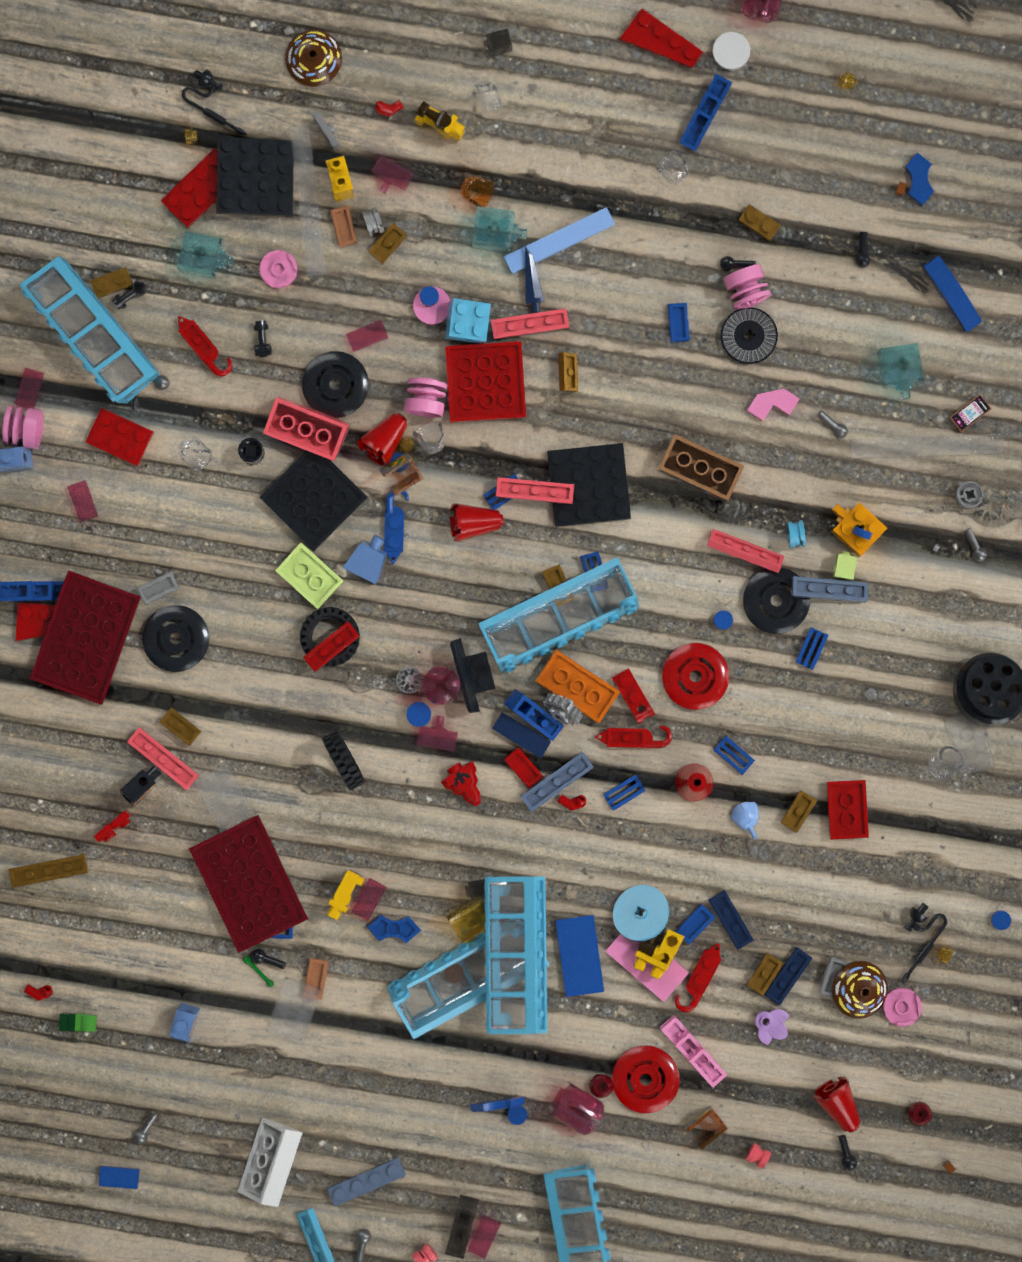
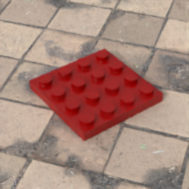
(485, 381)

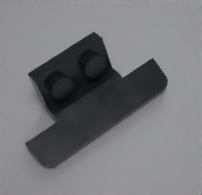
(473, 674)

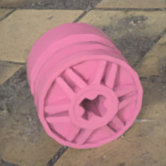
(747, 287)
(425, 397)
(19, 427)

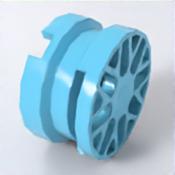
(796, 534)

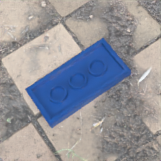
(579, 955)

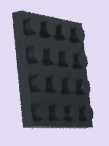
(254, 177)
(598, 484)
(313, 498)

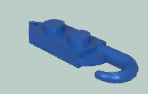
(394, 527)

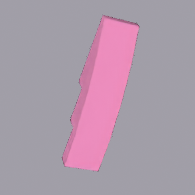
(693, 1051)

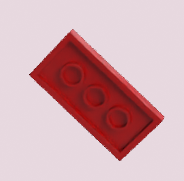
(194, 192)

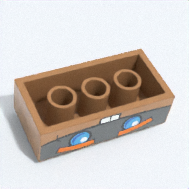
(700, 468)

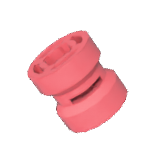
(756, 1155)
(426, 1254)

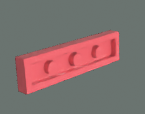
(530, 324)
(535, 490)
(745, 550)
(163, 758)

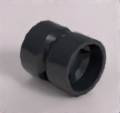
(251, 451)

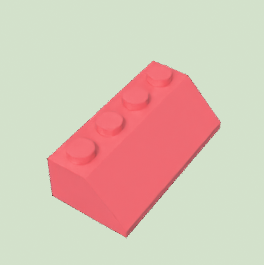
(306, 428)

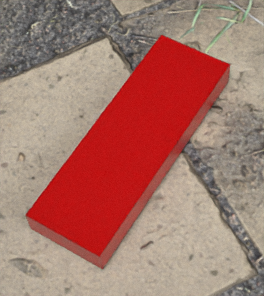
(331, 646)

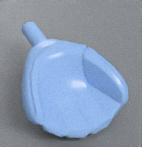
(746, 816)

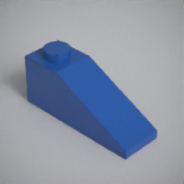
(533, 714)

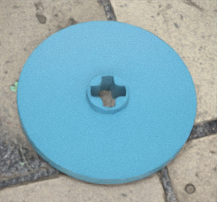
(654, 916)

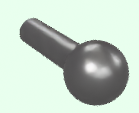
(161, 382)
(839, 430)
(979, 554)
(140, 1135)
(363, 1237)

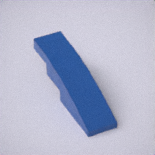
(705, 112)
(952, 293)
(30, 590)

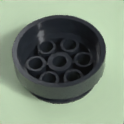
(968, 698)

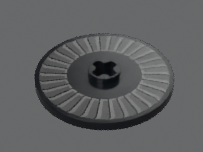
(738, 346)

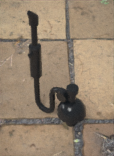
(205, 80)
(918, 916)

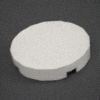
(731, 51)

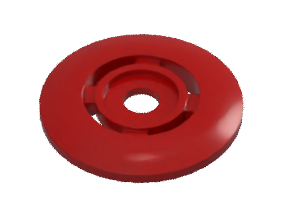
(708, 689)
(642, 1061)

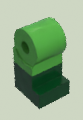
(77, 1022)

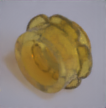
(848, 81)
(190, 136)
(406, 445)
(945, 954)

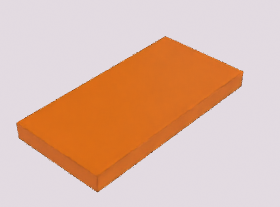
(575, 682)

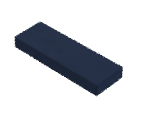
(521, 735)
(731, 920)
(788, 975)

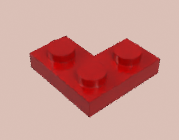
(108, 831)

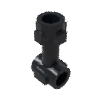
(137, 289)
(262, 349)

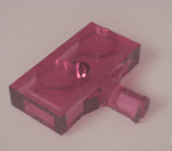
(392, 174)
(437, 736)

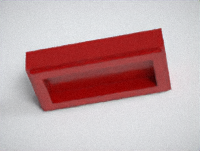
(523, 767)

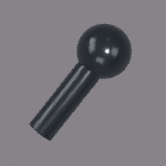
(862, 259)
(728, 263)
(259, 956)
(849, 1162)

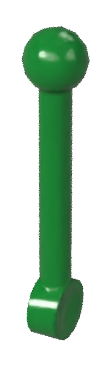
(247, 960)

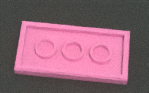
(624, 953)

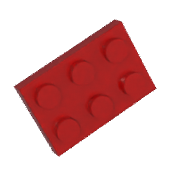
(119, 437)
(847, 809)

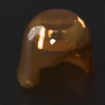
(484, 188)

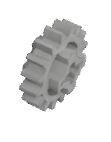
(562, 709)

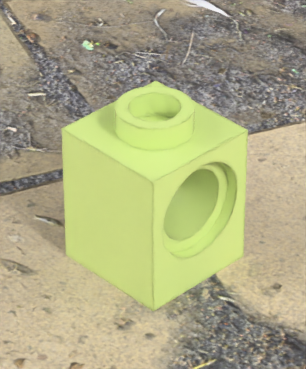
(845, 566)

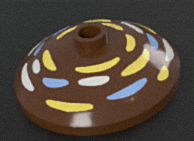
(315, 70)
(848, 989)

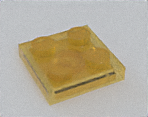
(468, 920)

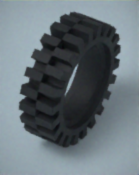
(323, 614)
(343, 760)

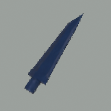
(532, 284)

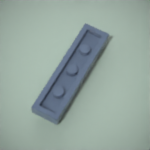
(829, 589)
(557, 781)
(366, 1181)

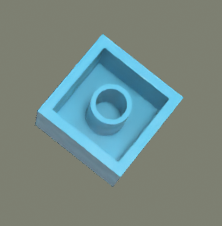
(467, 321)

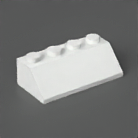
(269, 1162)

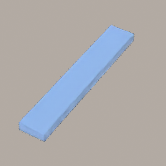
(561, 239)

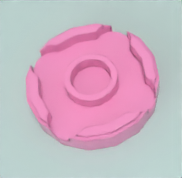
(278, 269)
(432, 314)
(902, 1006)

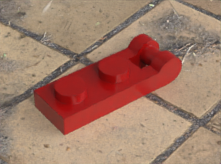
(633, 695)

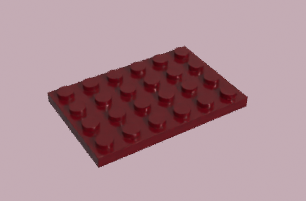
(85, 637)
(248, 883)

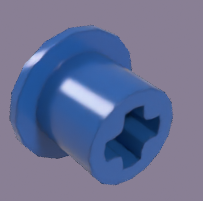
(418, 714)

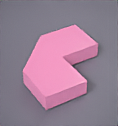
(779, 398)

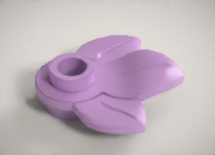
(774, 1027)

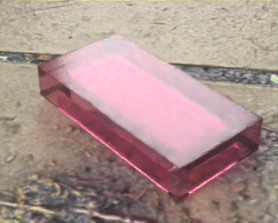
(367, 336)
(29, 388)
(82, 501)
(368, 899)
(484, 1236)

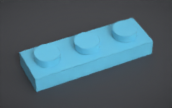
(314, 1236)

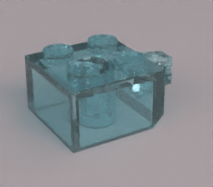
(504, 223)
(210, 263)
(895, 377)

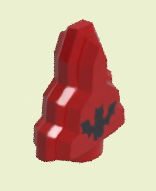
(463, 782)

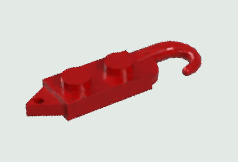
(202, 346)
(633, 738)
(701, 977)

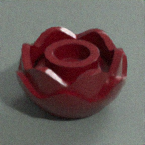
(596, 1081)
(915, 1109)

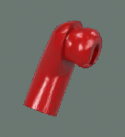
(388, 110)
(574, 803)
(39, 994)

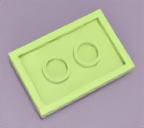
(309, 575)

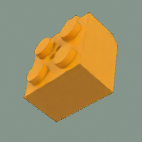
(856, 517)

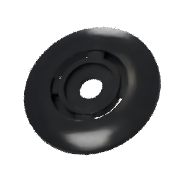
(337, 366)
(759, 592)
(157, 638)

